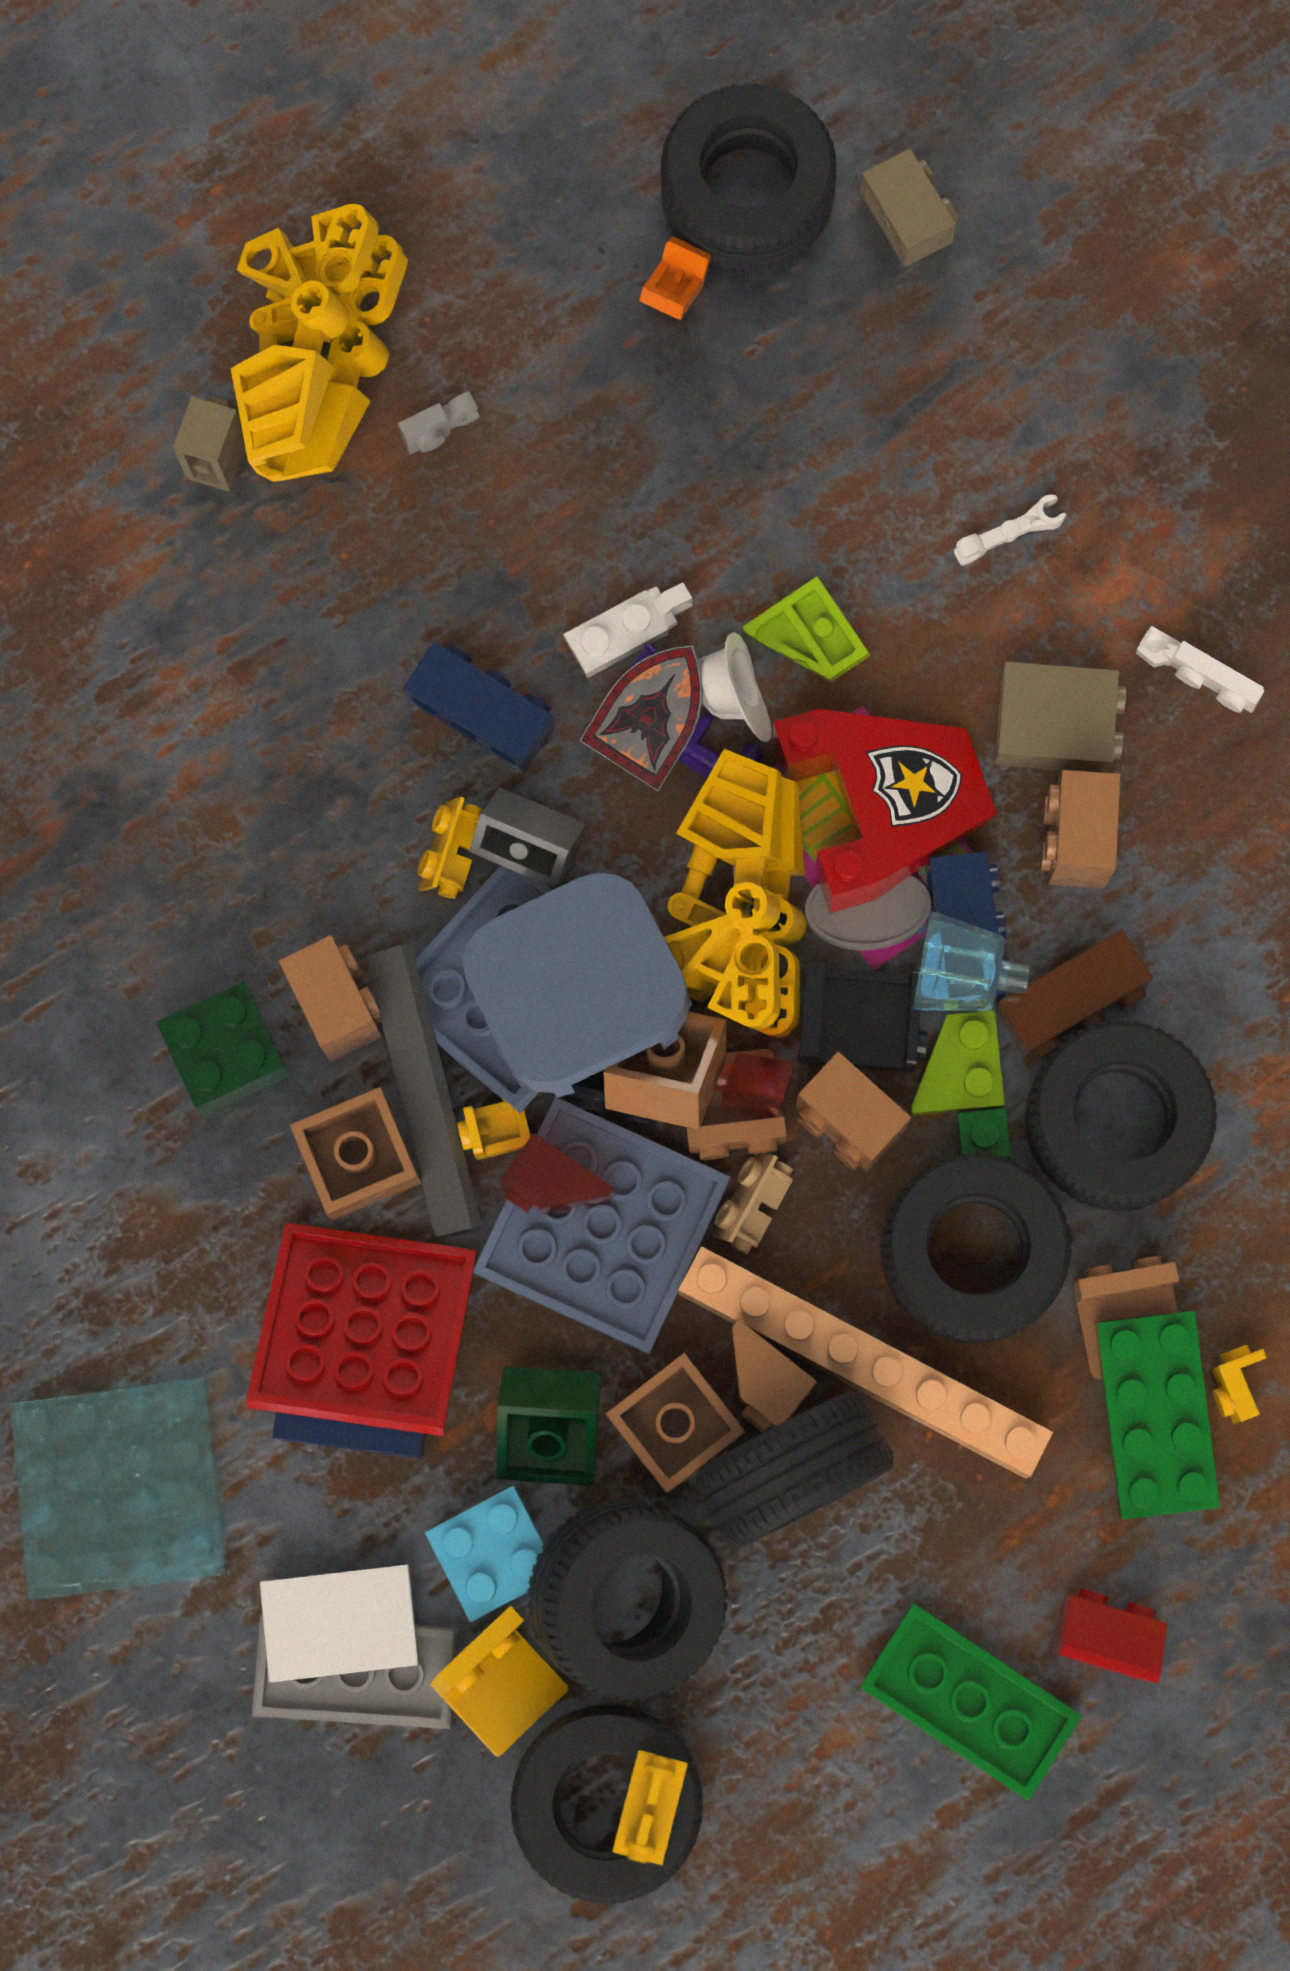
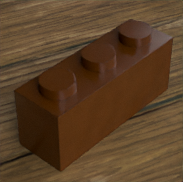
(1075, 995)

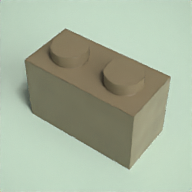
(908, 207)
(210, 442)

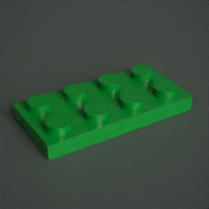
(1157, 1414)
(970, 1701)

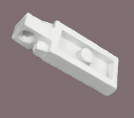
(626, 628)
(1198, 668)

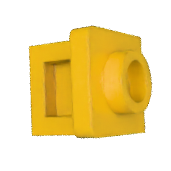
(493, 1130)
(1233, 1394)

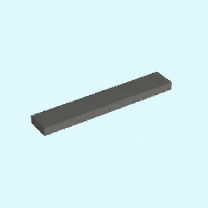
(423, 1090)

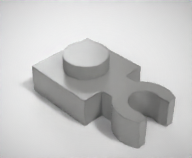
(430, 427)

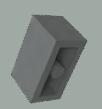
(527, 837)

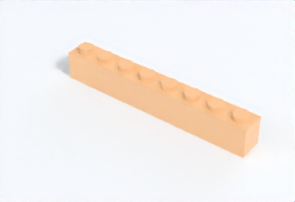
(866, 1363)

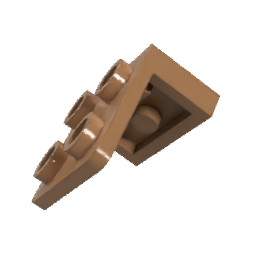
(731, 1130)
(1122, 1295)

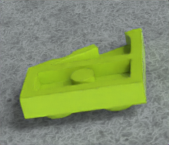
(810, 632)
(963, 1067)

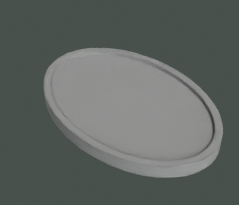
(874, 924)

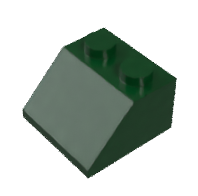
(548, 1425)

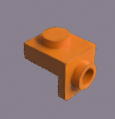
(676, 278)

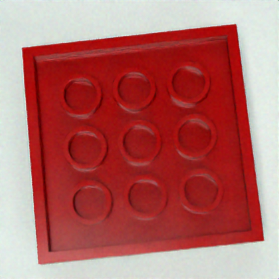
(362, 1329)

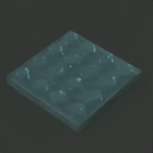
(118, 1489)

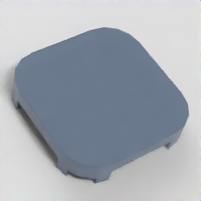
(575, 982)

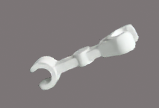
(974, 546)

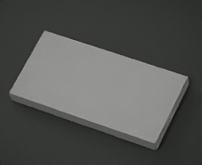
(371, 1697)

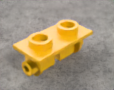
(442, 864)
(650, 1807)

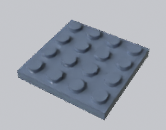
(450, 1003)
(614, 1260)

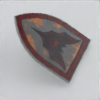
(650, 715)

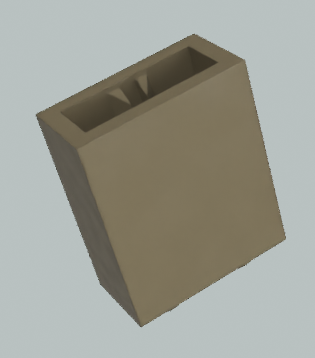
(1059, 717)

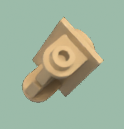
(760, 1181)

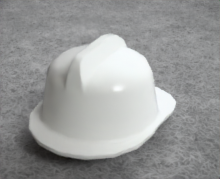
(732, 688)

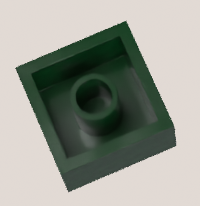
(223, 1049)

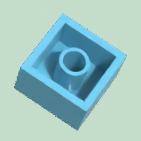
(488, 1552)

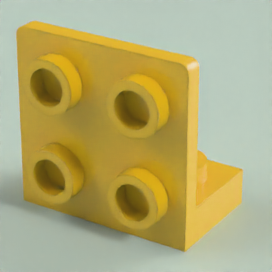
(499, 1684)

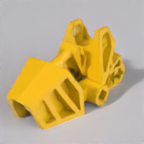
(292, 400)
(753, 823)

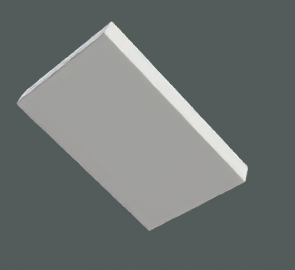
(339, 1623)

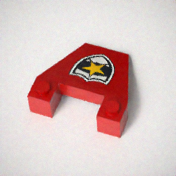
(905, 788)

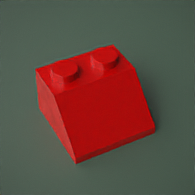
(1109, 1637)

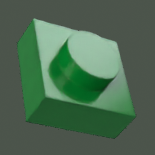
(984, 1132)

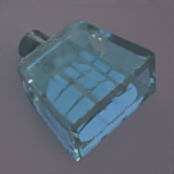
(964, 967)

